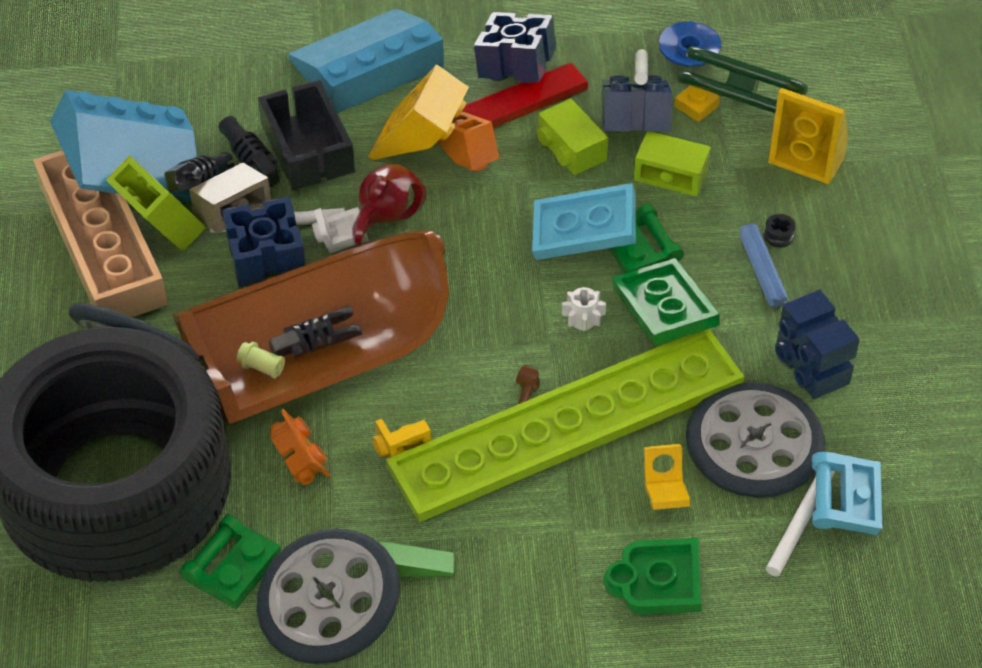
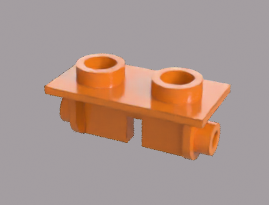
(308, 457)

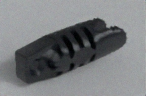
(314, 334)

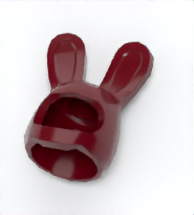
(385, 198)

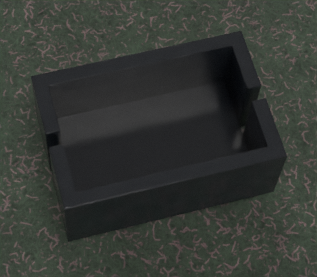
(312, 140)

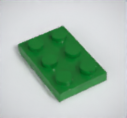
(665, 301)

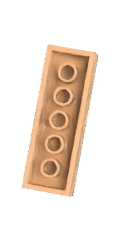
(101, 241)

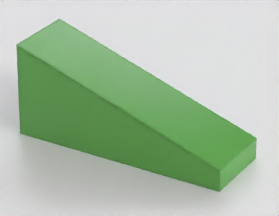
(420, 561)

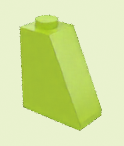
(156, 203)

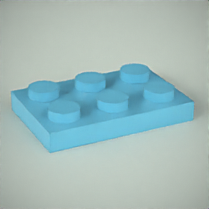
(584, 221)

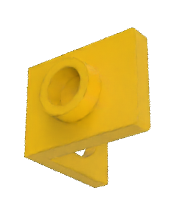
(666, 488)

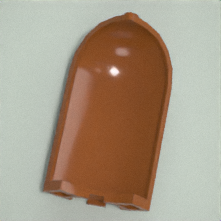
(396, 299)

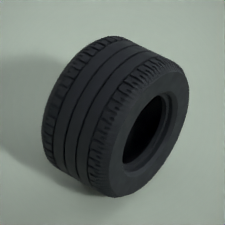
(96, 388)

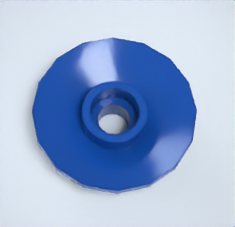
(681, 36)

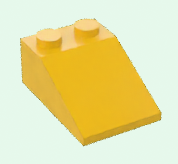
(422, 116)
(808, 136)

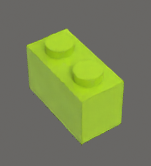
(572, 137)
(672, 163)

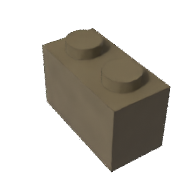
(227, 190)

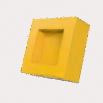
(696, 102)

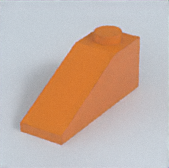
(471, 142)

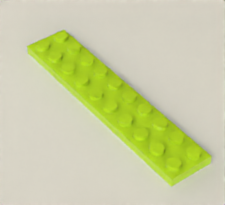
(561, 424)

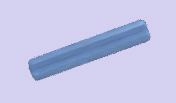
(763, 265)

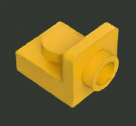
(403, 439)

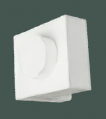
(336, 229)

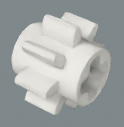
(583, 308)

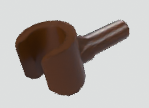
(529, 379)

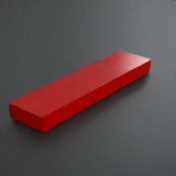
(529, 97)

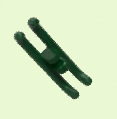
(742, 79)

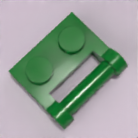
(641, 254)
(239, 569)

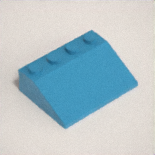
(371, 57)
(104, 131)

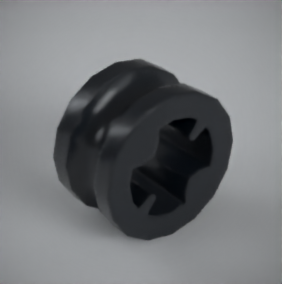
(778, 237)

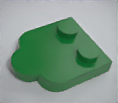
(657, 576)

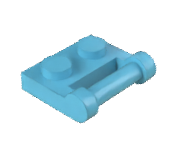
(858, 493)

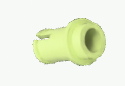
(266, 362)

